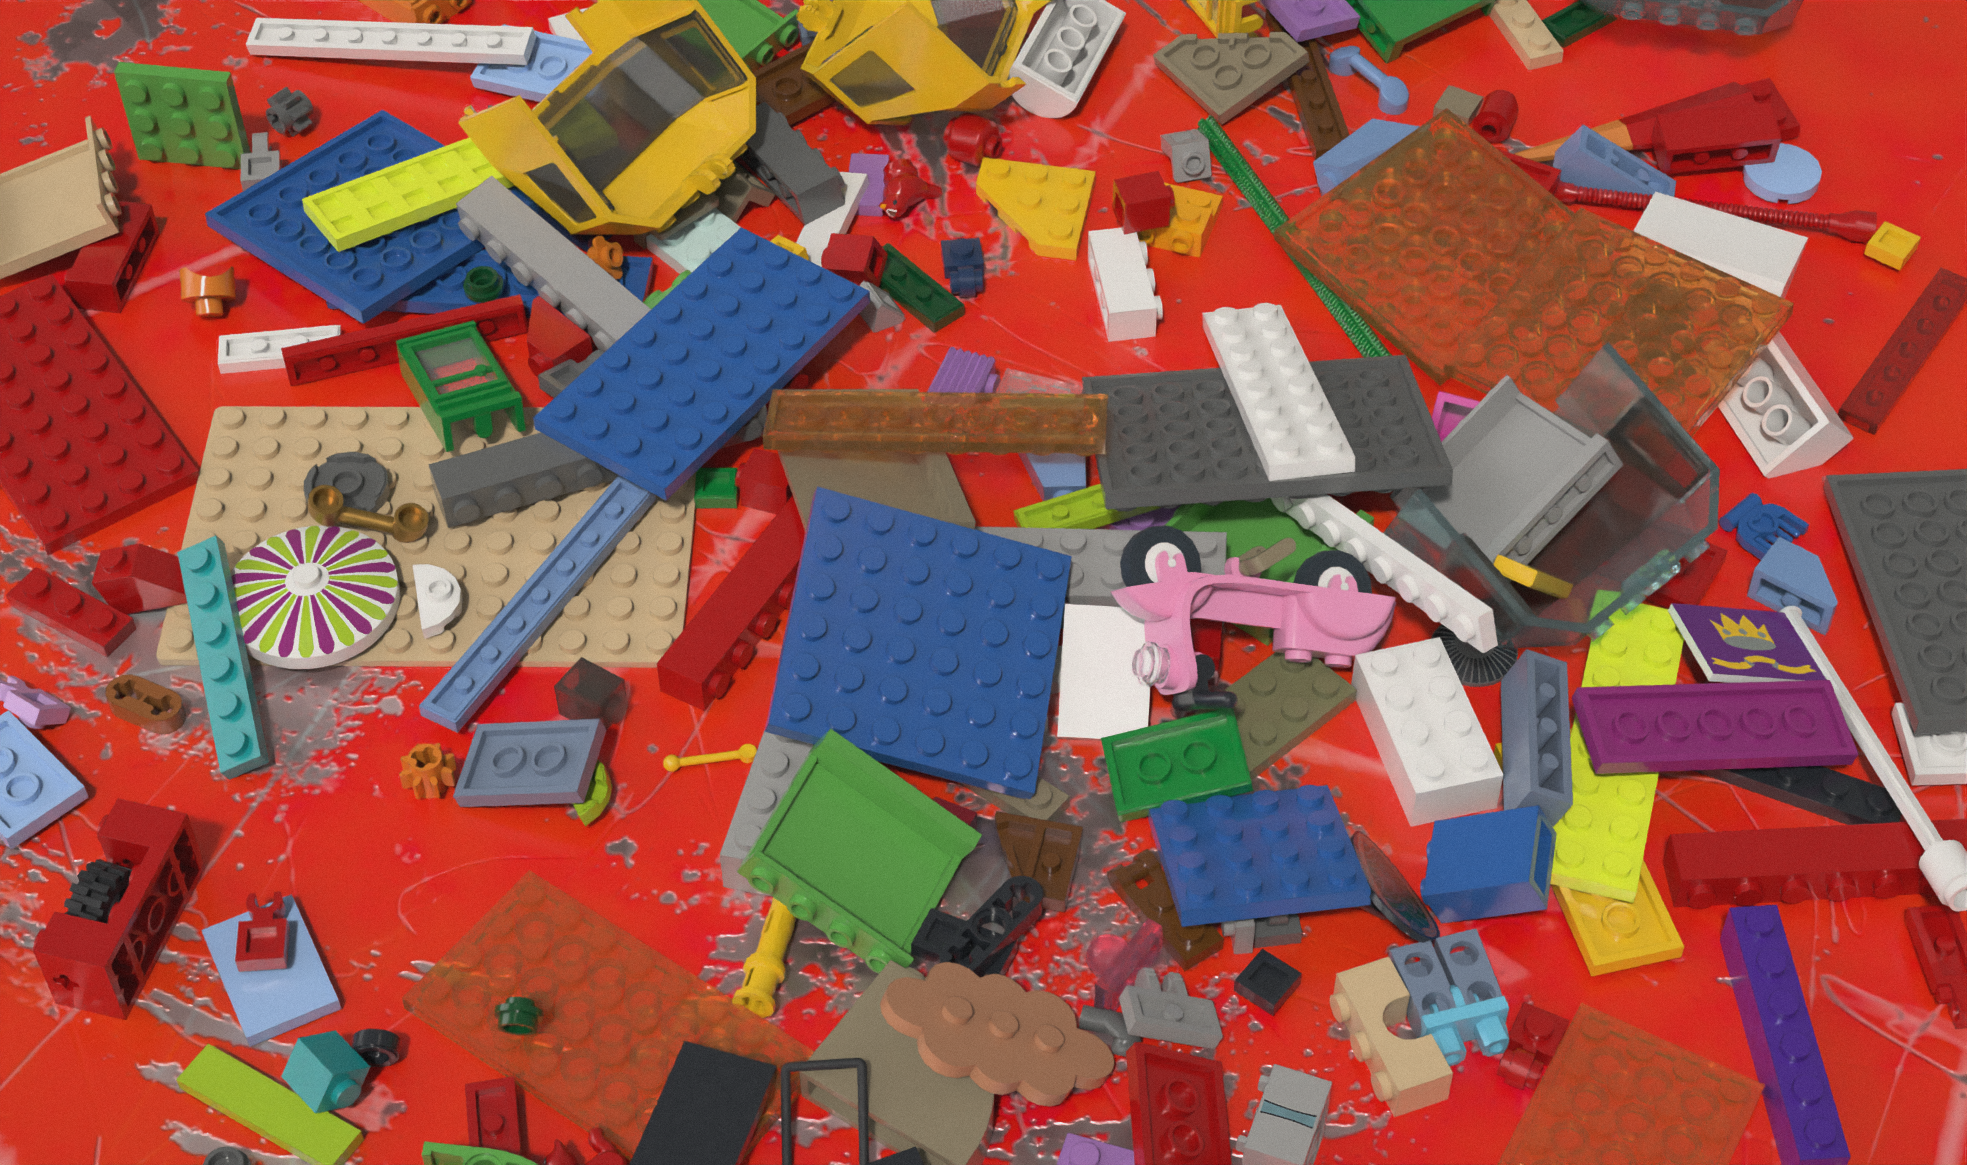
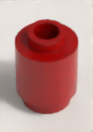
(1496, 116)

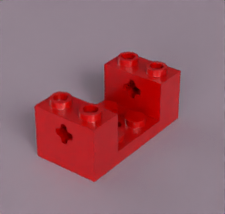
(106, 964)

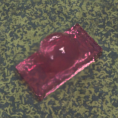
(1119, 961)

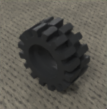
(97, 890)

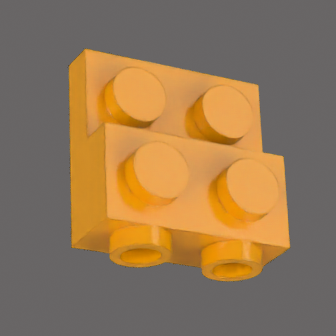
(1189, 222)

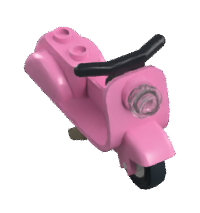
(1320, 615)

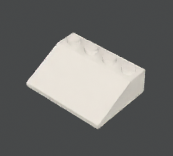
(1725, 241)

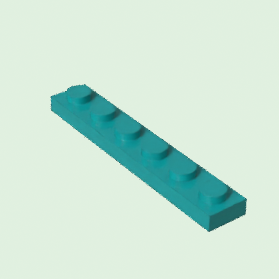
(223, 658)

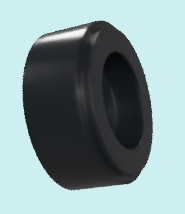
(377, 1046)

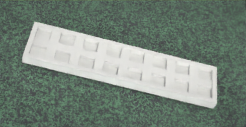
(1277, 393)

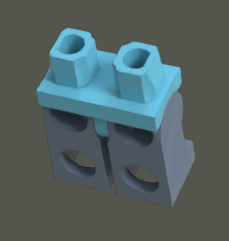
(1454, 995)

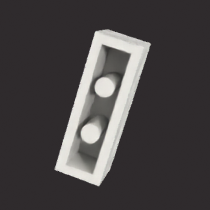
(1123, 284)

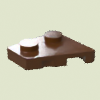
(1040, 851)

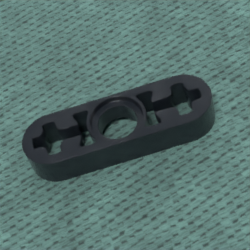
(995, 910)

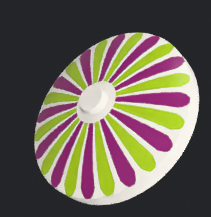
(314, 596)

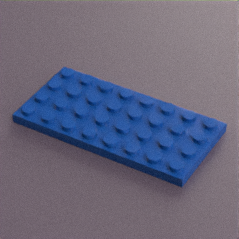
(701, 362)

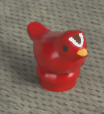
(904, 188)

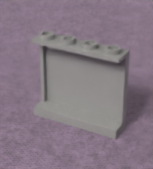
(1517, 474)

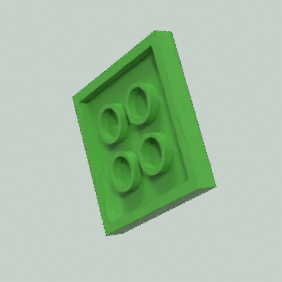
(183, 114)

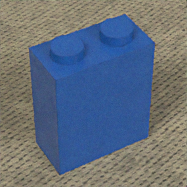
(1489, 864)

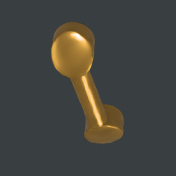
(327, 509)

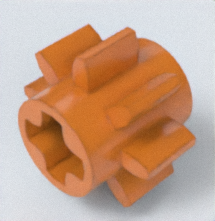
(427, 771)

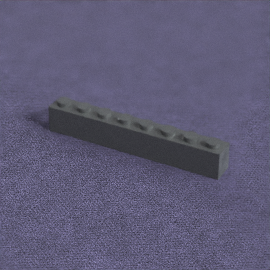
(527, 473)

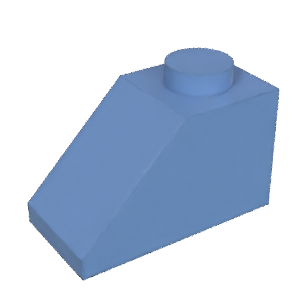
(1794, 578)

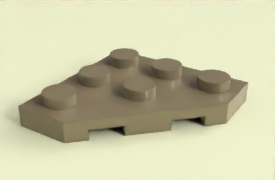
(1231, 69)

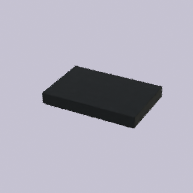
(706, 1109)

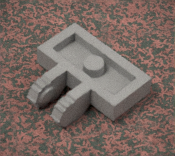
(1169, 1011)

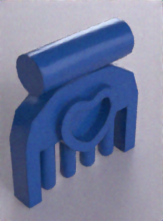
(1760, 523)

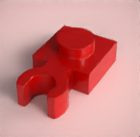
(264, 939)

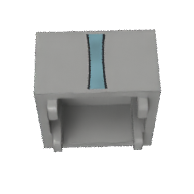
(1288, 1119)

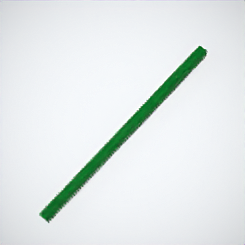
(1274, 216)

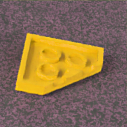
(1039, 202)

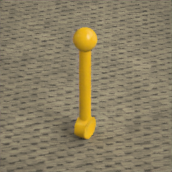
(745, 754)

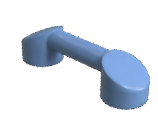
(1392, 91)

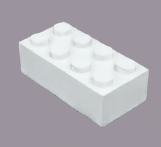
(1426, 732)

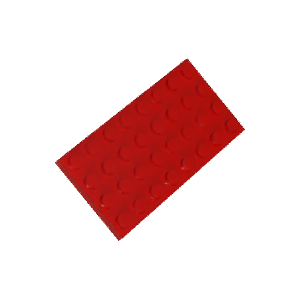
(73, 425)

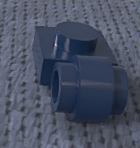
(963, 265)

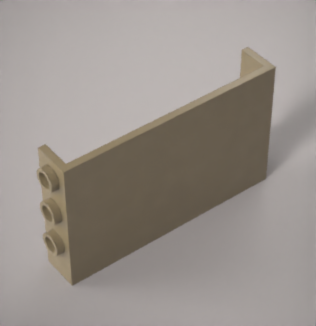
(897, 479)

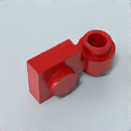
(1531, 1046)

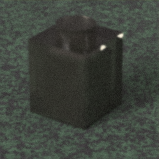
(591, 694)

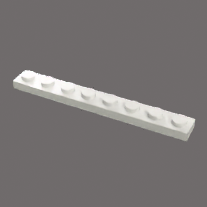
(391, 41)
(1396, 567)

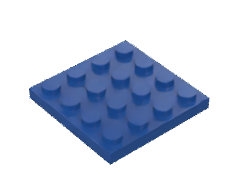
(1257, 855)

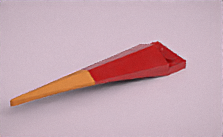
(1636, 130)

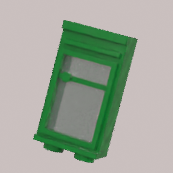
(457, 380)

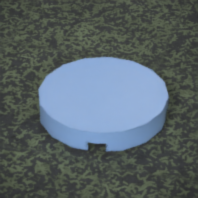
(1791, 177)

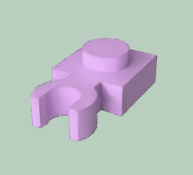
(32, 706)

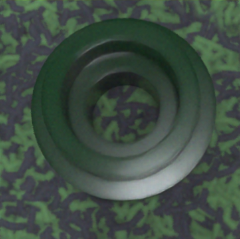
(483, 284)
(518, 1016)

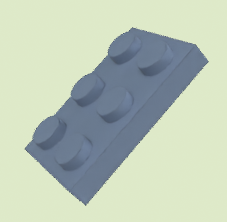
(530, 763)

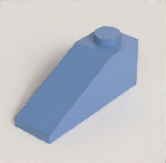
(1598, 163)

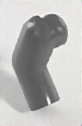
(1108, 1023)

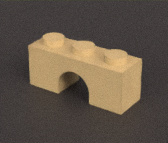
(1402, 1071)

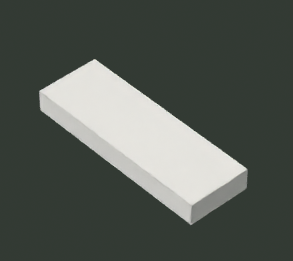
(263, 349)

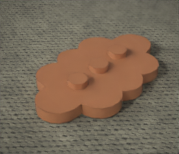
(997, 1034)

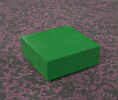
(716, 488)

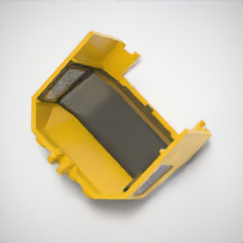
(915, 54)
(630, 127)

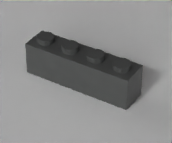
(792, 167)

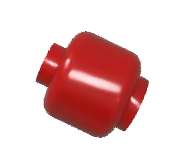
(972, 138)

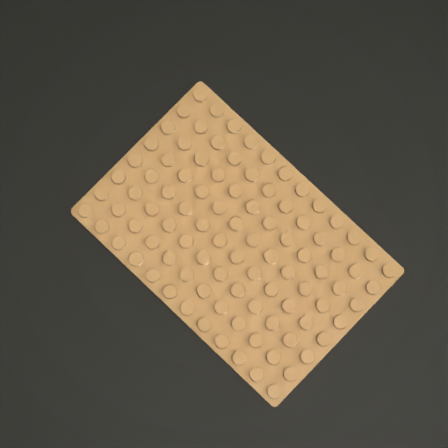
(256, 490)

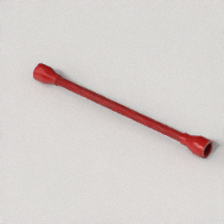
(1853, 225)

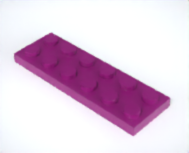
(1713, 726)

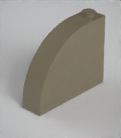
(907, 1100)

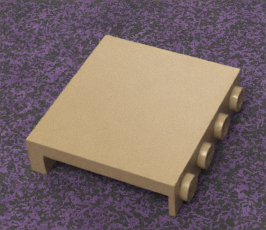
(58, 203)

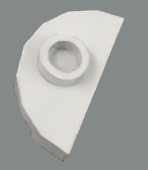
(437, 598)

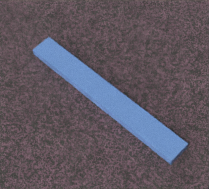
(536, 605)

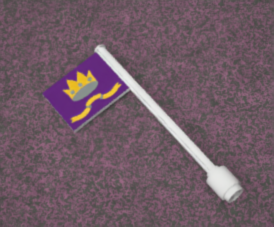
(1778, 646)

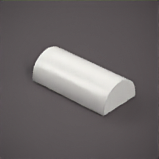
(1063, 54)

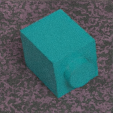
(325, 1071)

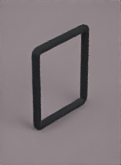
(813, 1065)

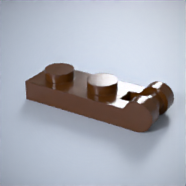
(1185, 944)

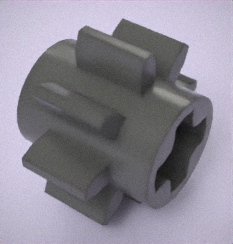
(289, 111)

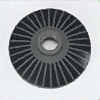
(1473, 666)

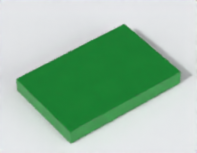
(1176, 761)

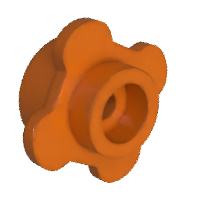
(607, 256)

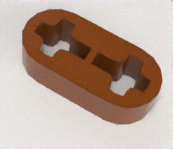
(149, 698)

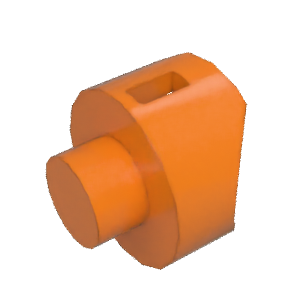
(207, 292)

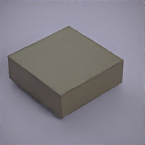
(1460, 102)

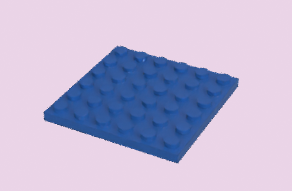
(372, 275)
(921, 643)

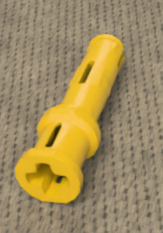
(766, 966)

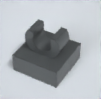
(1277, 930)

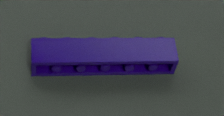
(1782, 1038)

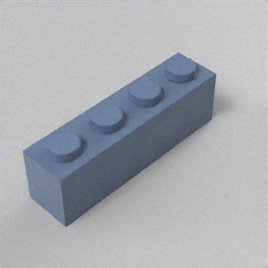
(1536, 736)

